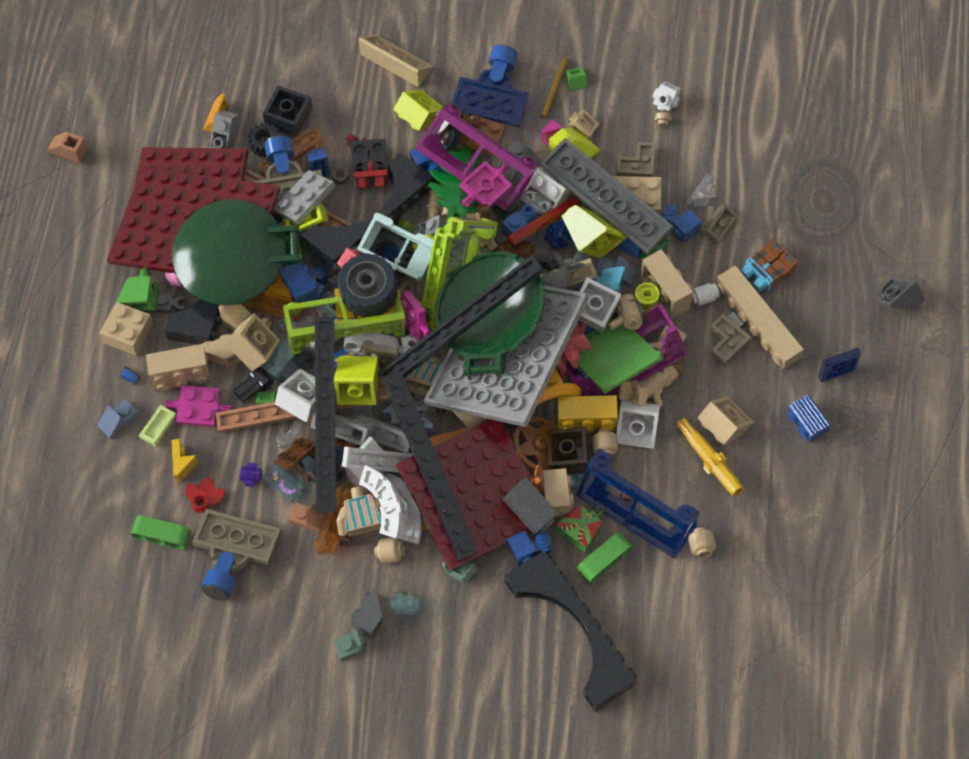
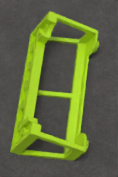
(304, 336)

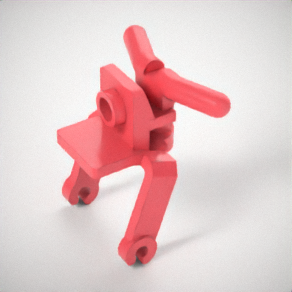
(575, 344)

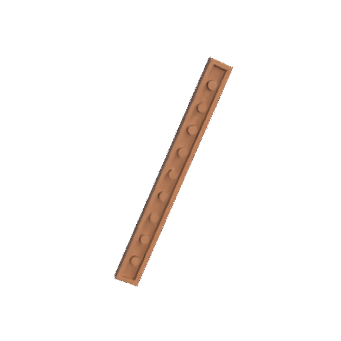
(271, 413)

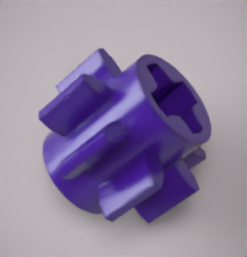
(251, 474)

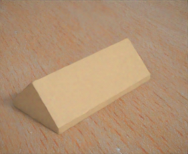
(394, 59)

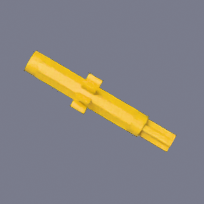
(713, 462)

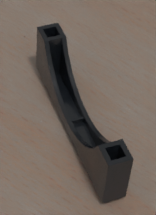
(408, 185)
(194, 324)
(543, 581)

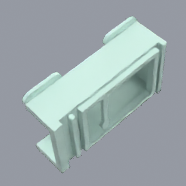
(420, 258)

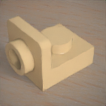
(583, 122)

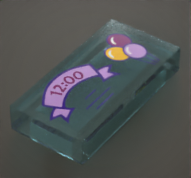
(283, 483)

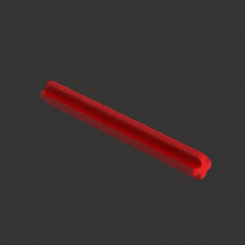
(542, 221)

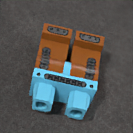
(769, 266)

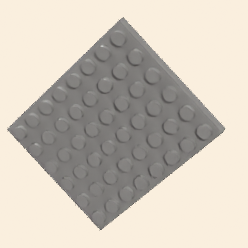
(526, 372)

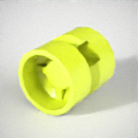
(647, 295)

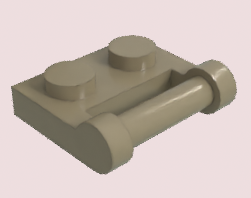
(386, 354)

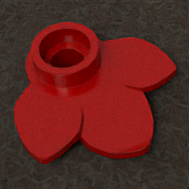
(205, 493)

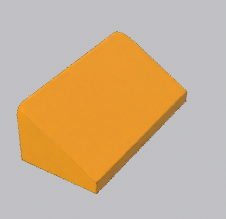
(218, 105)

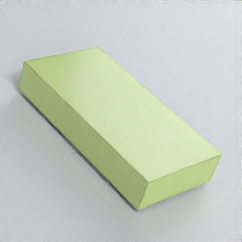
(158, 425)

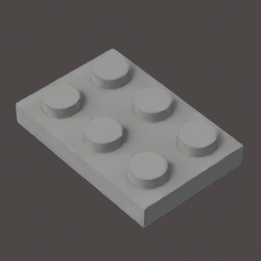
(304, 197)

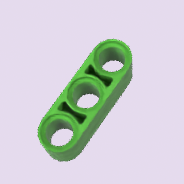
(160, 532)
(604, 557)

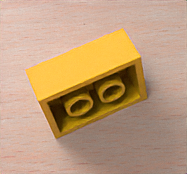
(588, 412)

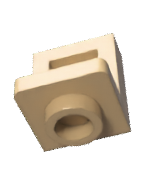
(633, 391)

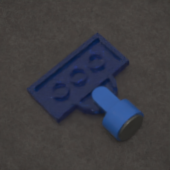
(492, 92)

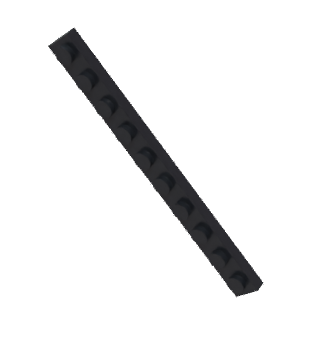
(465, 318)
(325, 416)
(429, 466)

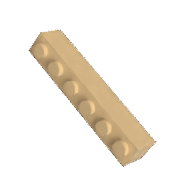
(759, 317)

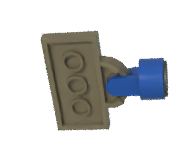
(283, 171)
(231, 546)

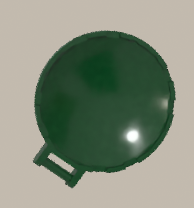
(231, 251)
(503, 327)

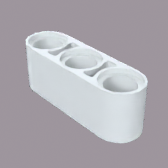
(354, 343)

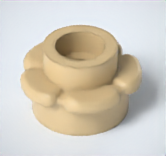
(662, 118)

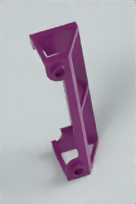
(433, 148)
(672, 352)

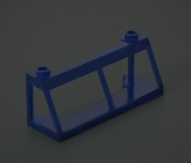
(593, 492)

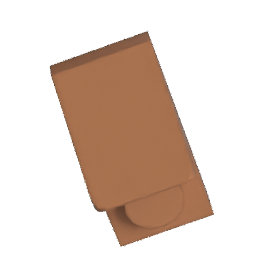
(306, 517)

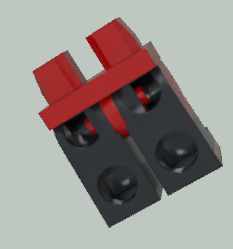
(369, 168)

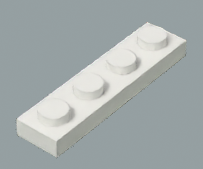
(372, 458)

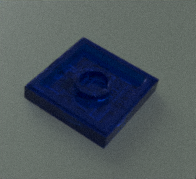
(839, 364)

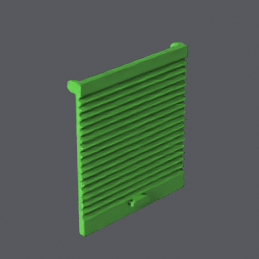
(616, 356)

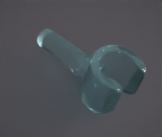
(575, 478)

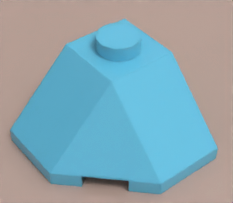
(612, 278)

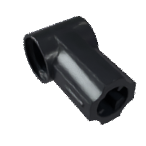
(257, 381)

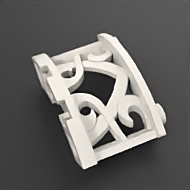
(398, 510)

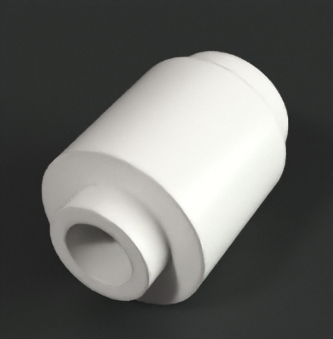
(705, 294)

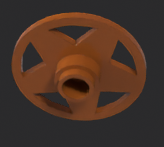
(535, 442)

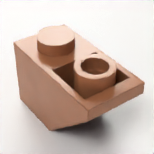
(68, 146)

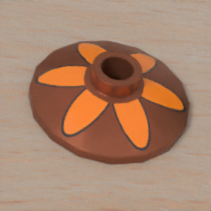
(538, 479)

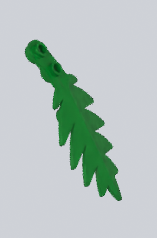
(451, 190)

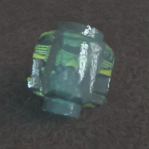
(405, 604)

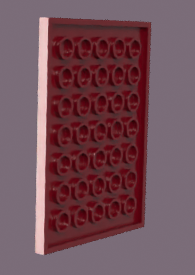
(163, 203)

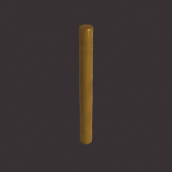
(555, 85)

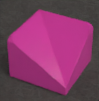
(549, 130)

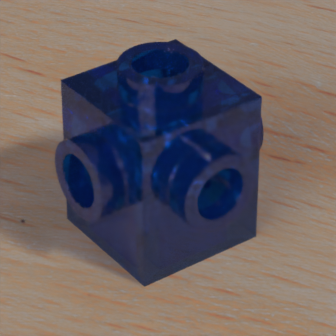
(558, 235)

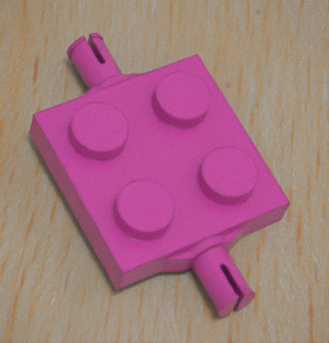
(486, 184)
(414, 316)
(198, 406)

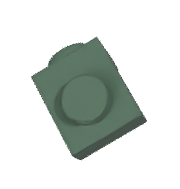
(461, 573)

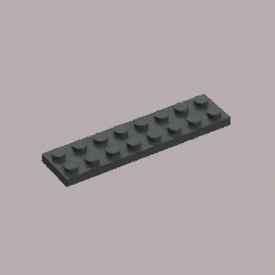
(606, 196)

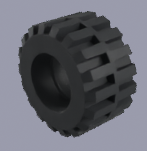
(390, 238)

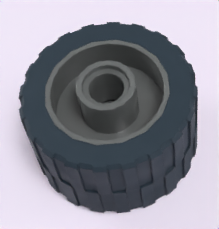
(367, 285)

